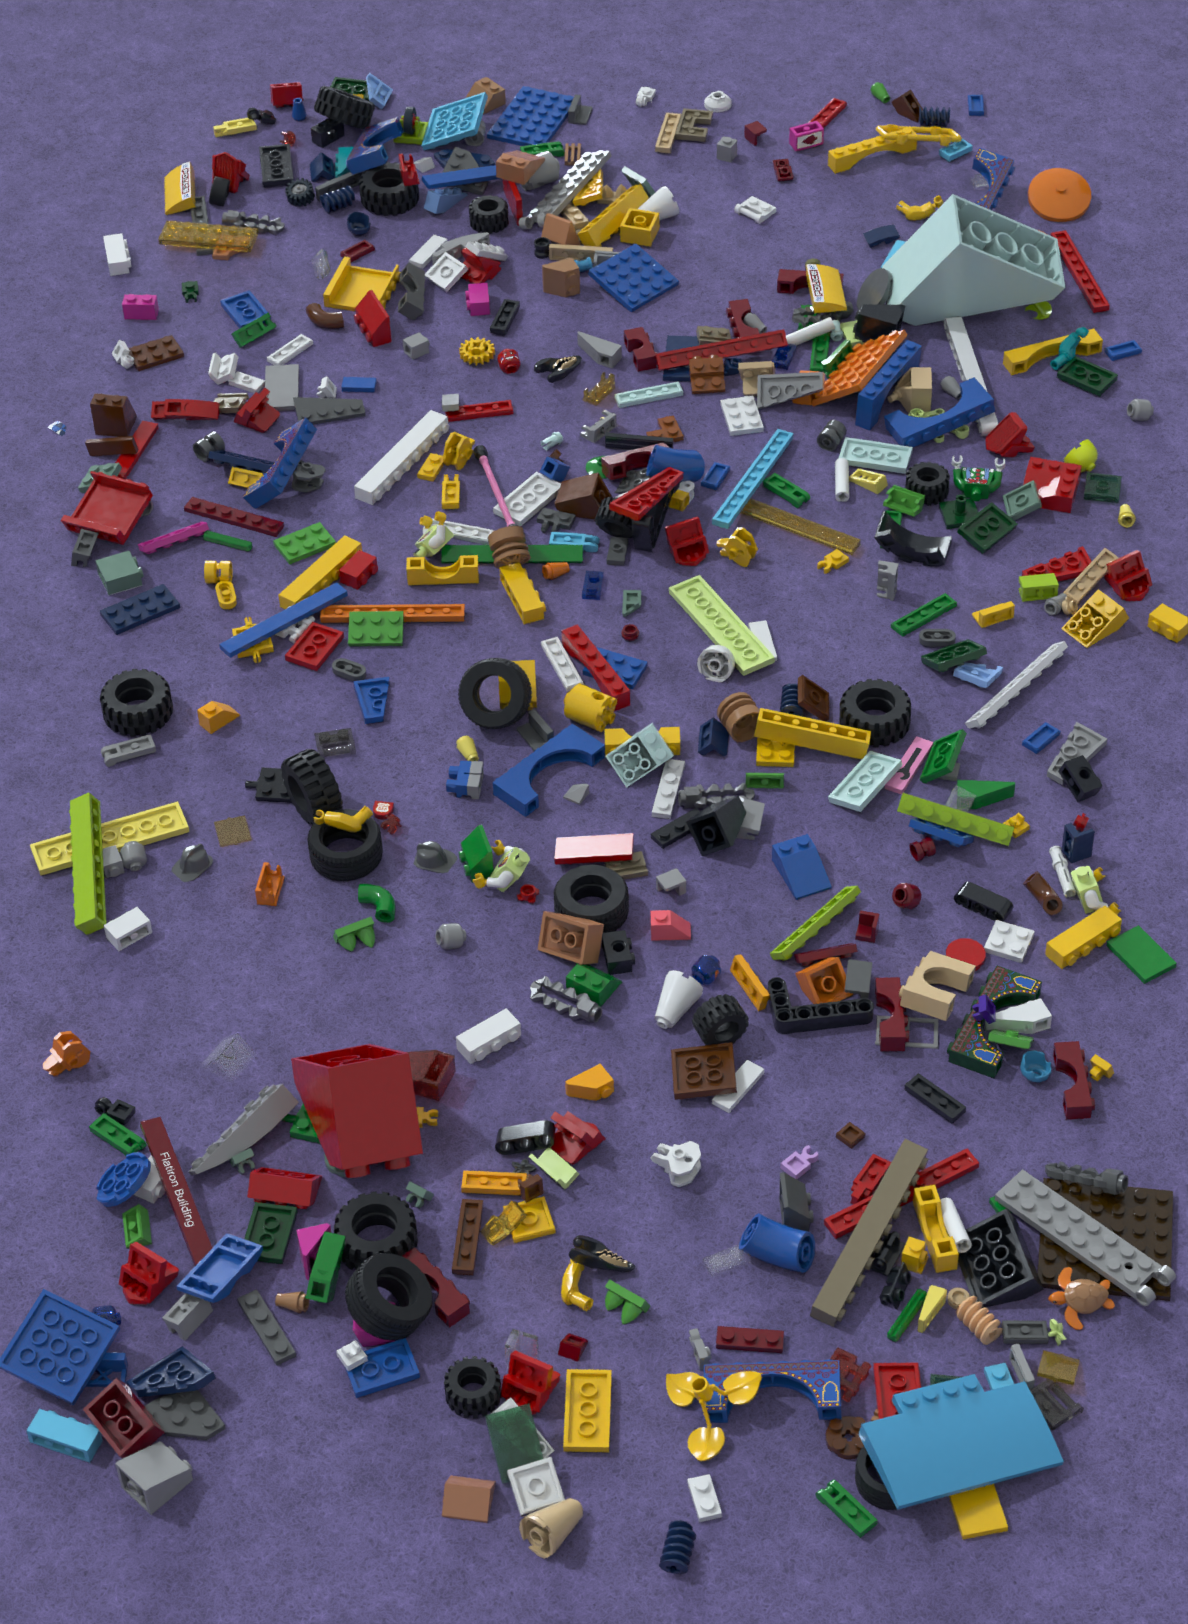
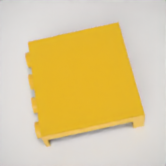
(353, 282)

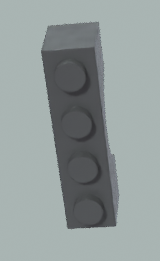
(412, 302)

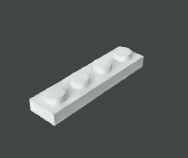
(487, 251)
(668, 789)

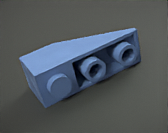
(441, 200)

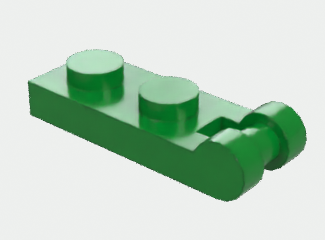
(554, 148)
(253, 330)
(837, 357)
(786, 490)
(117, 1135)
(847, 1508)

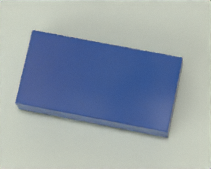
(975, 105)
(1123, 350)
(359, 384)
(715, 476)
(1041, 738)

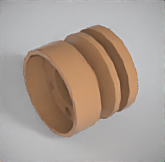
(508, 546)
(739, 716)

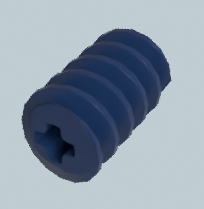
(934, 116)
(336, 198)
(789, 700)
(677, 1547)

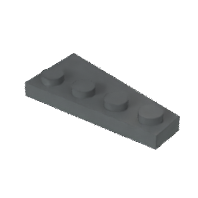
(327, 409)

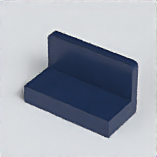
(322, 166)
(713, 736)
(1077, 845)

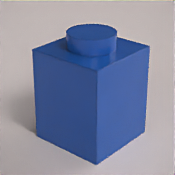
(554, 469)

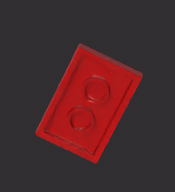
(314, 646)

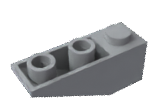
(600, 350)

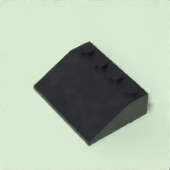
(999, 1263)

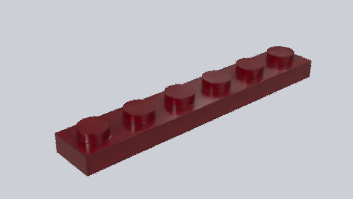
(234, 516)

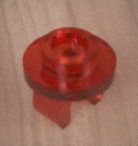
(289, 138)
(392, 821)

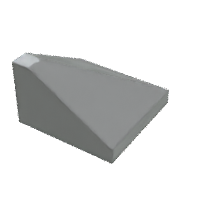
(577, 793)

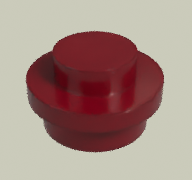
(630, 632)

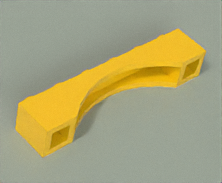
(846, 157)
(1022, 358)

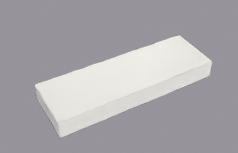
(424, 254)
(290, 350)
(761, 631)
(745, 1079)

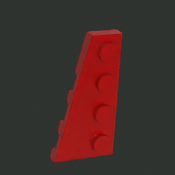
(1064, 568)

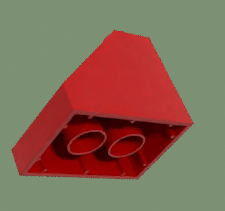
(361, 1106)

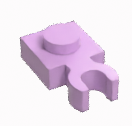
(799, 1164)

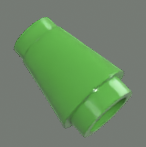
(880, 92)

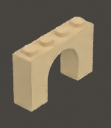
(936, 969)

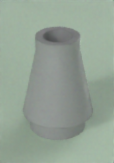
(753, 321)
(951, 386)
(1054, 604)

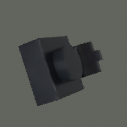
(263, 116)
(119, 1111)

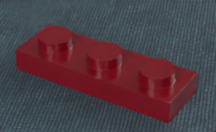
(844, 951)
(749, 1339)

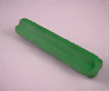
(227, 541)
(907, 1315)

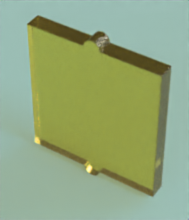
(232, 831)
(1058, 1367)

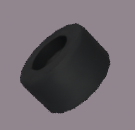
(219, 191)

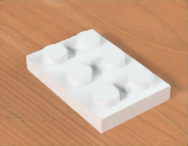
(742, 415)

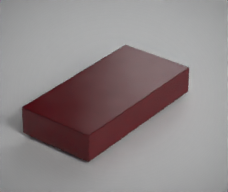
(357, 250)

